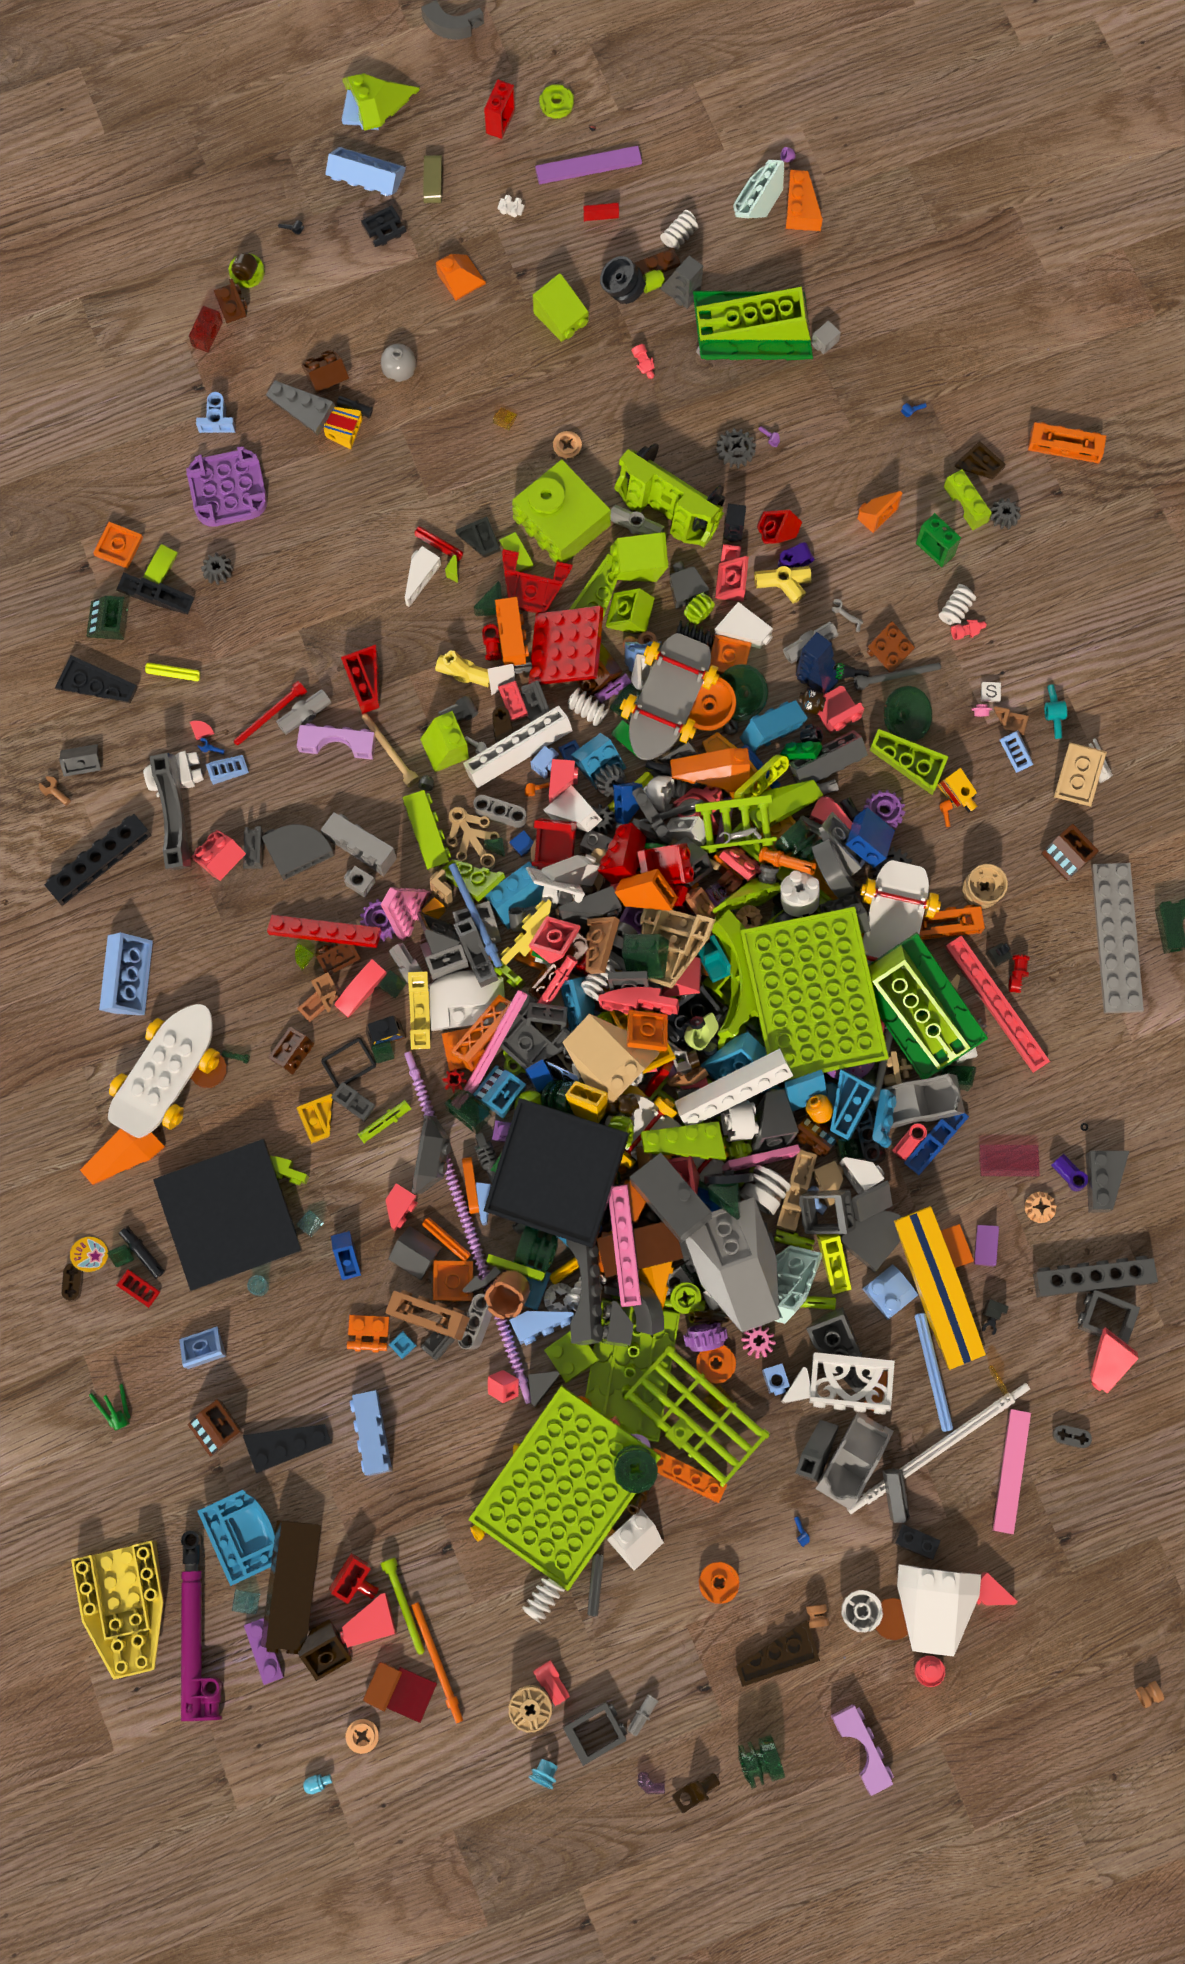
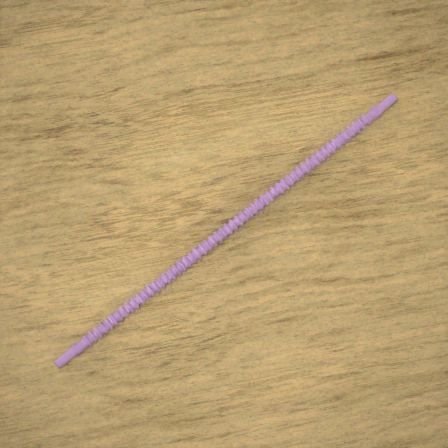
(482, 1267)

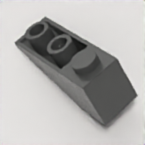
(817, 1451)

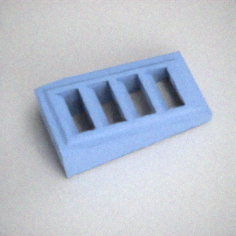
(1004, 741)
(226, 762)
(482, 1194)

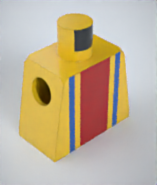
(343, 426)
(959, 790)

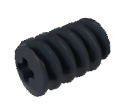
(698, 635)

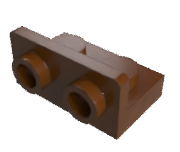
(230, 303)
(336, 957)
(291, 1050)

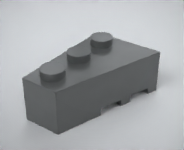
(684, 281)
(1104, 1178)

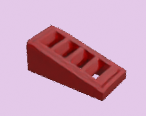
(124, 1278)

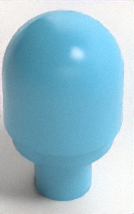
(316, 1783)

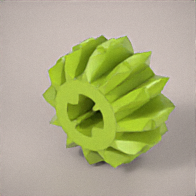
(699, 608)
(624, 1124)

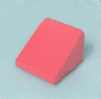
(730, 552)

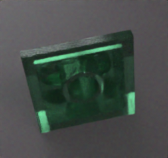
(646, 953)
(468, 1111)

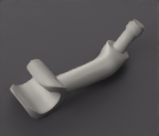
(848, 616)
(741, 834)

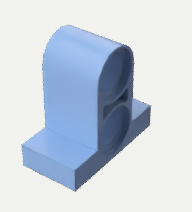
(223, 425)

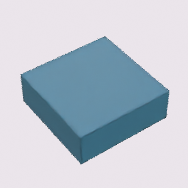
(402, 1345)

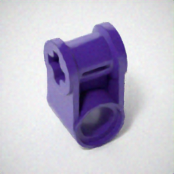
(796, 556)

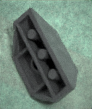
(431, 1155)

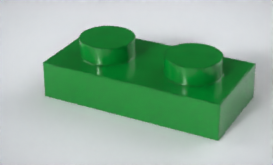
(799, 751)

